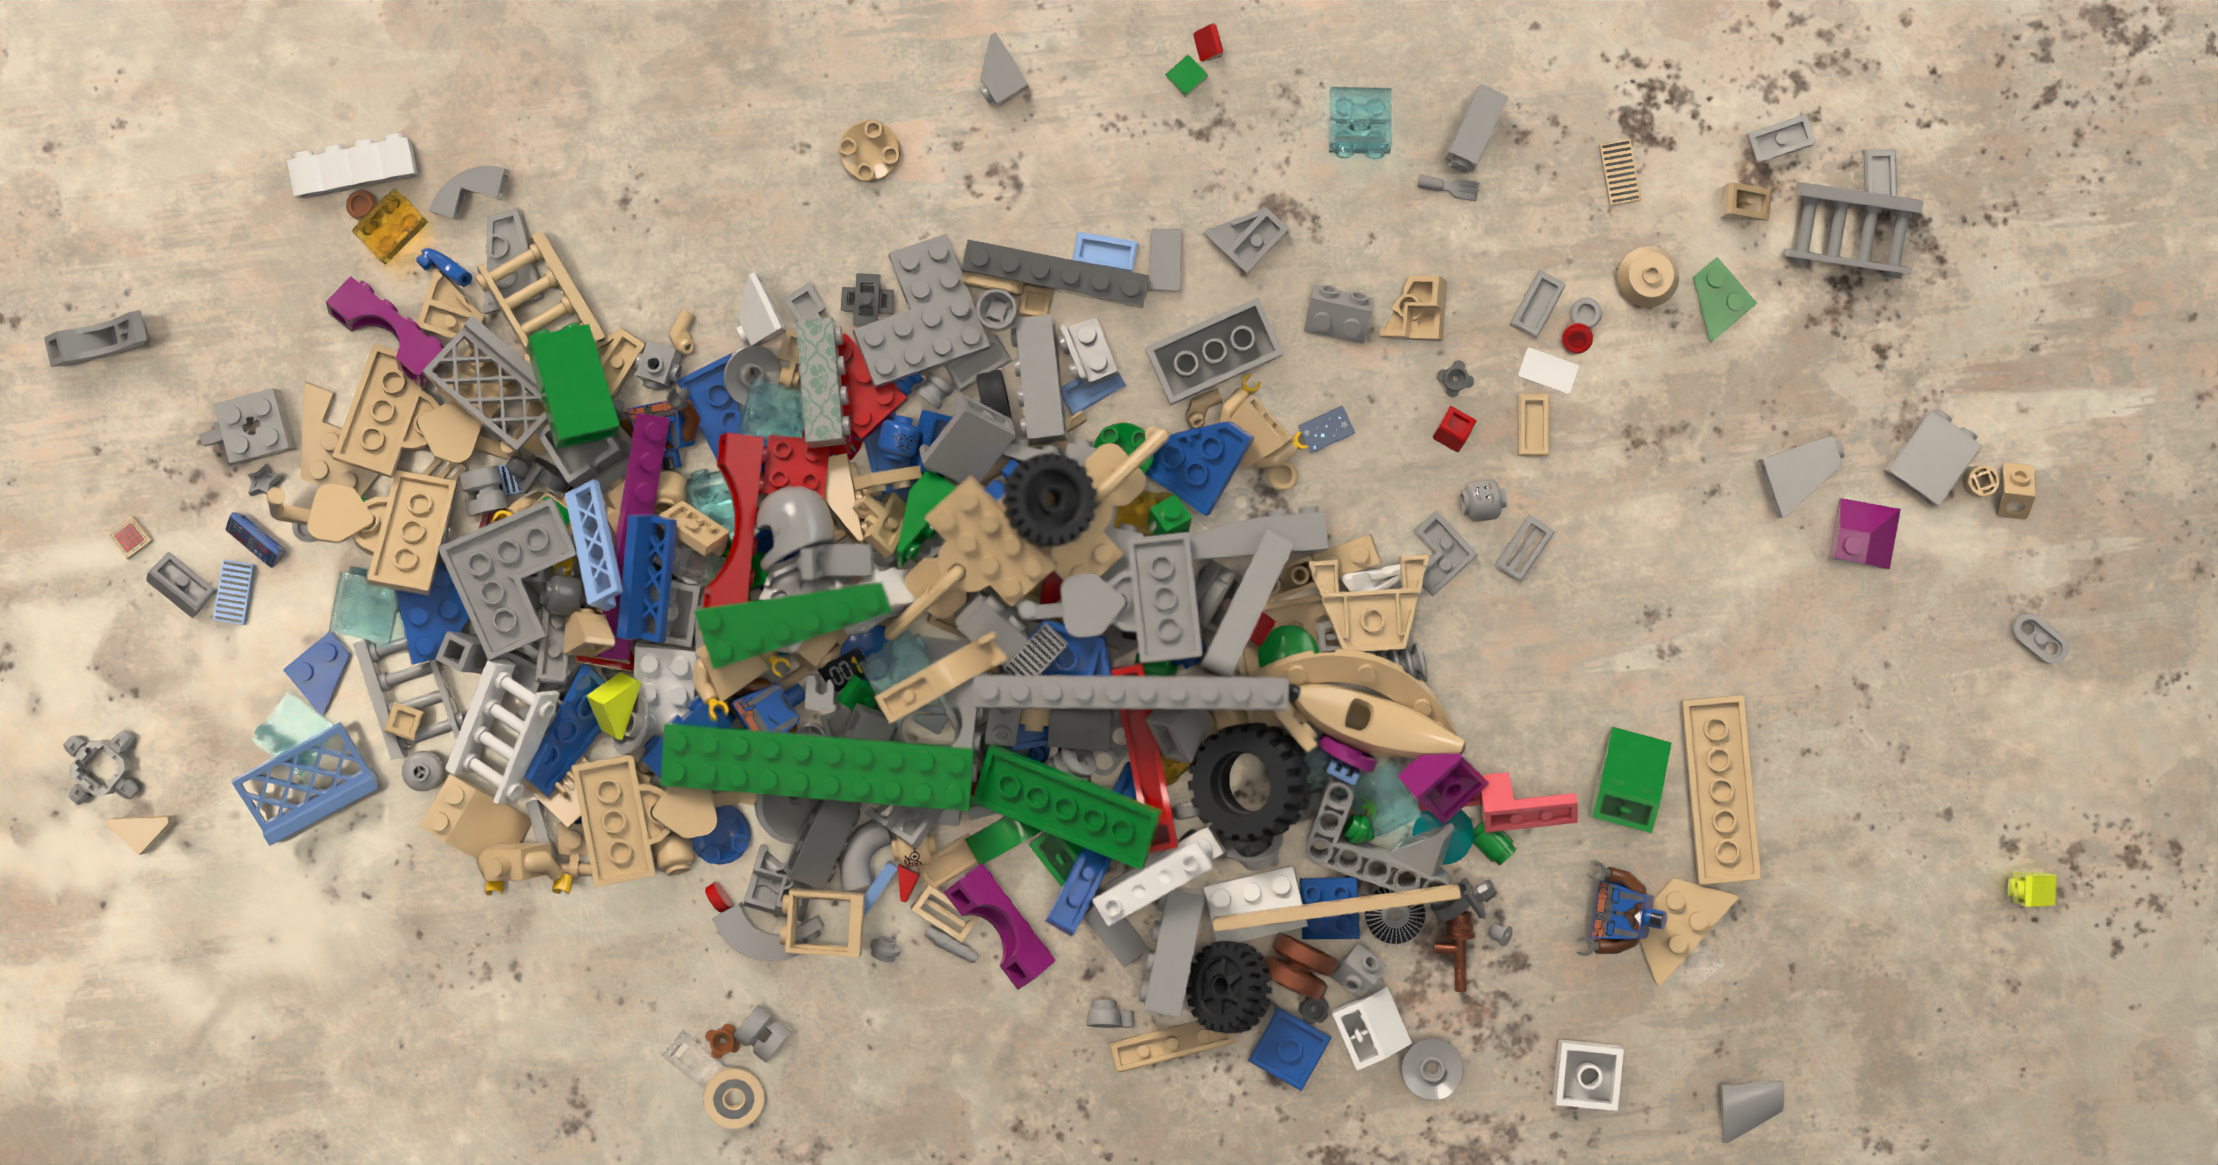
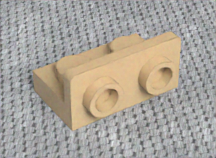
(697, 529)

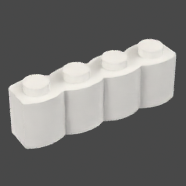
(352, 167)

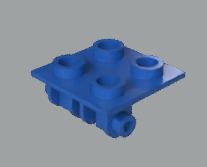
(1329, 889)

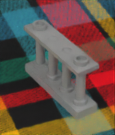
(1842, 201)
(379, 683)

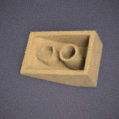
(471, 820)

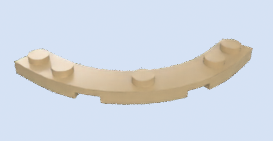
(1363, 670)

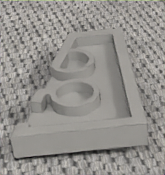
(504, 242)

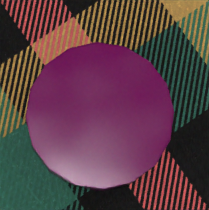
(1348, 754)

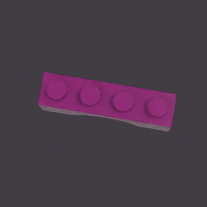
(358, 307)
(1023, 951)

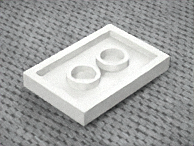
(665, 680)
(1255, 893)

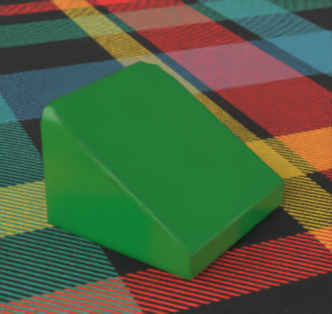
(1187, 75)

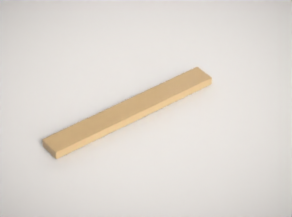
(1336, 907)

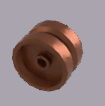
(1301, 962)

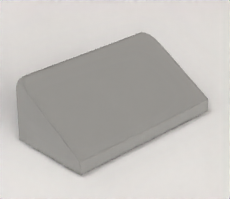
(180, 584)

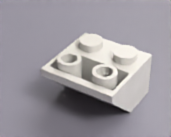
(1371, 1028)

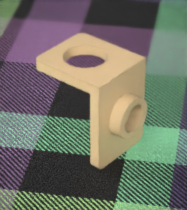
(2017, 487)

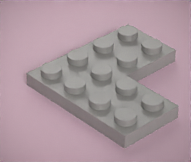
(939, 321)
(490, 569)

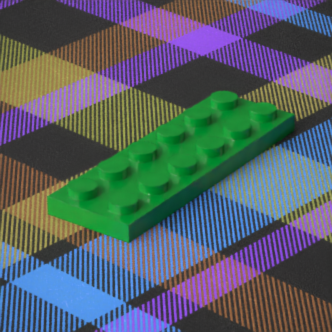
(1067, 806)

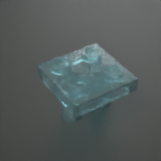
(771, 411)

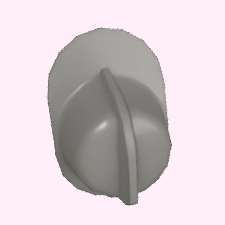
(1253, 855)

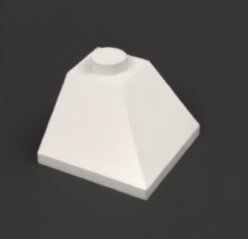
(758, 314)

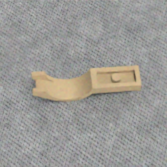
(940, 677)

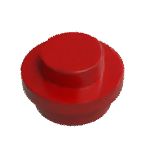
(1577, 338)

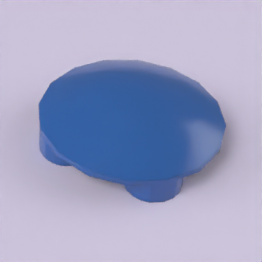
(727, 840)

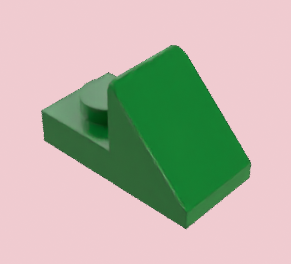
(858, 692)

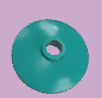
(1461, 837)

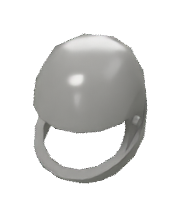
(797, 519)

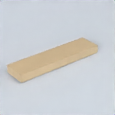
(1166, 1045)

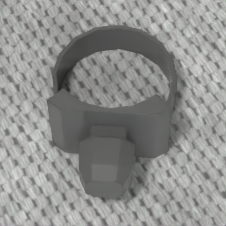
(533, 469)
(1470, 897)

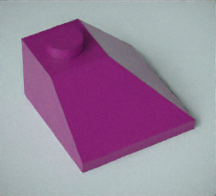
(1864, 533)
(1443, 783)

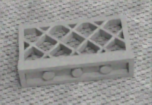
(507, 361)

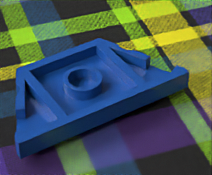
(1080, 657)

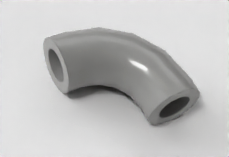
(856, 859)

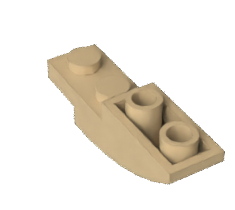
(1350, 558)

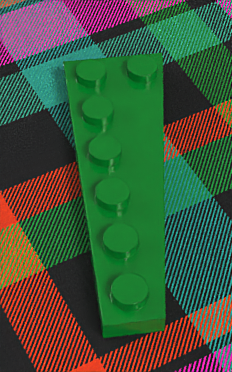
(764, 625)

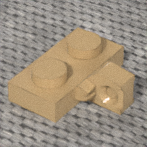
(877, 482)
(883, 519)

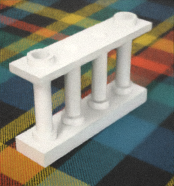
(478, 722)
(1159, 876)

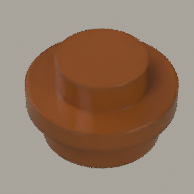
(360, 203)

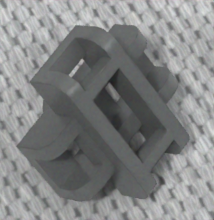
(867, 299)

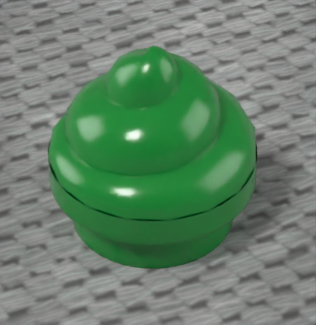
(1358, 829)

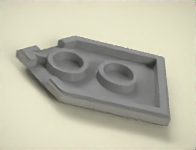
(789, 582)

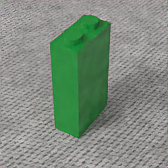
(572, 385)

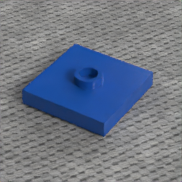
(1289, 1048)

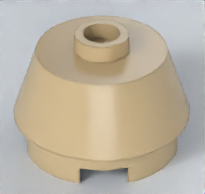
(1648, 276)

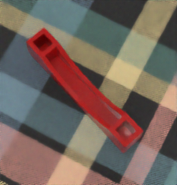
(740, 465)
(1147, 765)

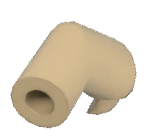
(679, 333)
(1199, 405)

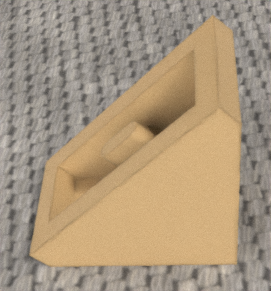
(1745, 202)
(141, 832)

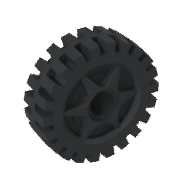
(1027, 504)
(1229, 987)

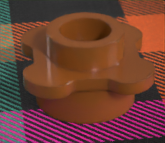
(719, 1049)

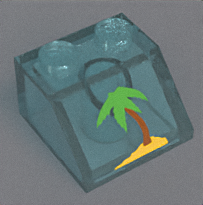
(1383, 799)

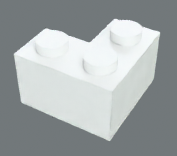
(897, 593)

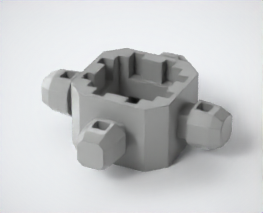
(81, 792)

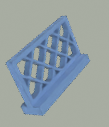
(315, 807)

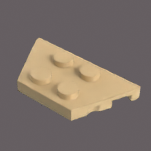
(1690, 916)

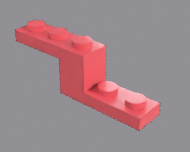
(1504, 813)

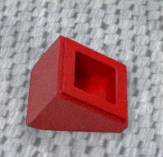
(1208, 43)
(1454, 429)
(1262, 629)
(907, 882)

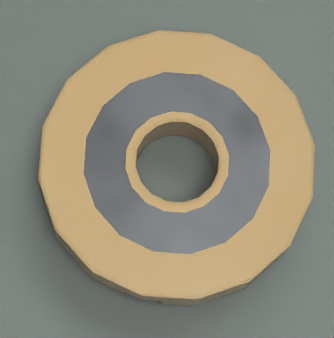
(733, 1115)

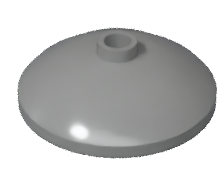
(782, 815)

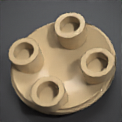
(869, 150)

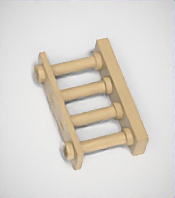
(554, 277)

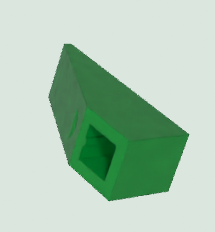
(921, 500)

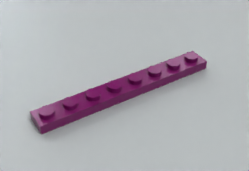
(637, 498)

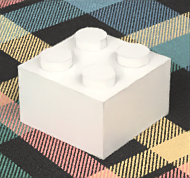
(1588, 1075)

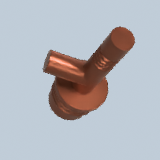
(1459, 930)

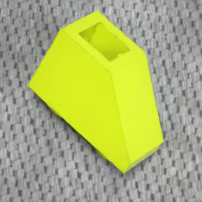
(2032, 888)

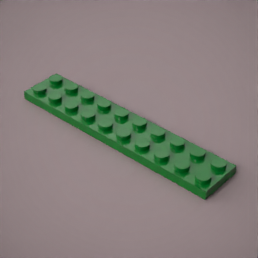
(817, 766)

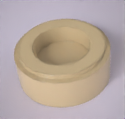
(1282, 476)

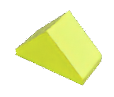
(614, 703)

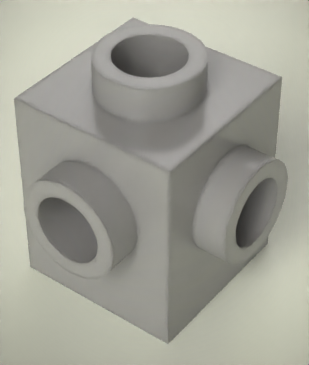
(658, 366)
(1359, 972)

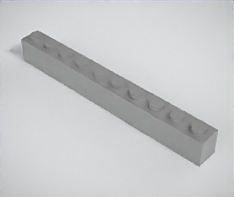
(1130, 692)

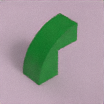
(999, 838)

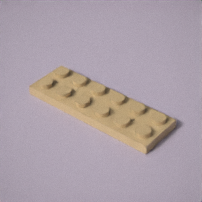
(1721, 789)

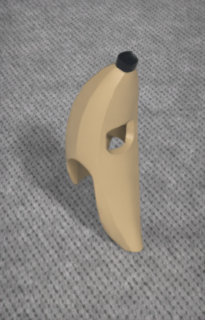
(1372, 722)

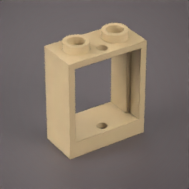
(856, 923)

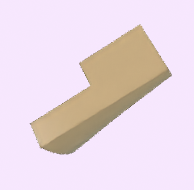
(1419, 310)

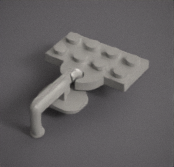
(1157, 594)

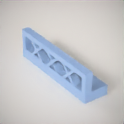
(594, 545)

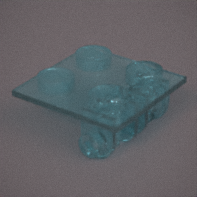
(289, 726)

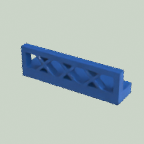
(641, 576)

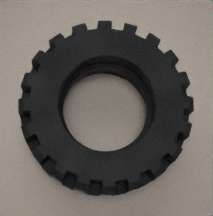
(1213, 787)

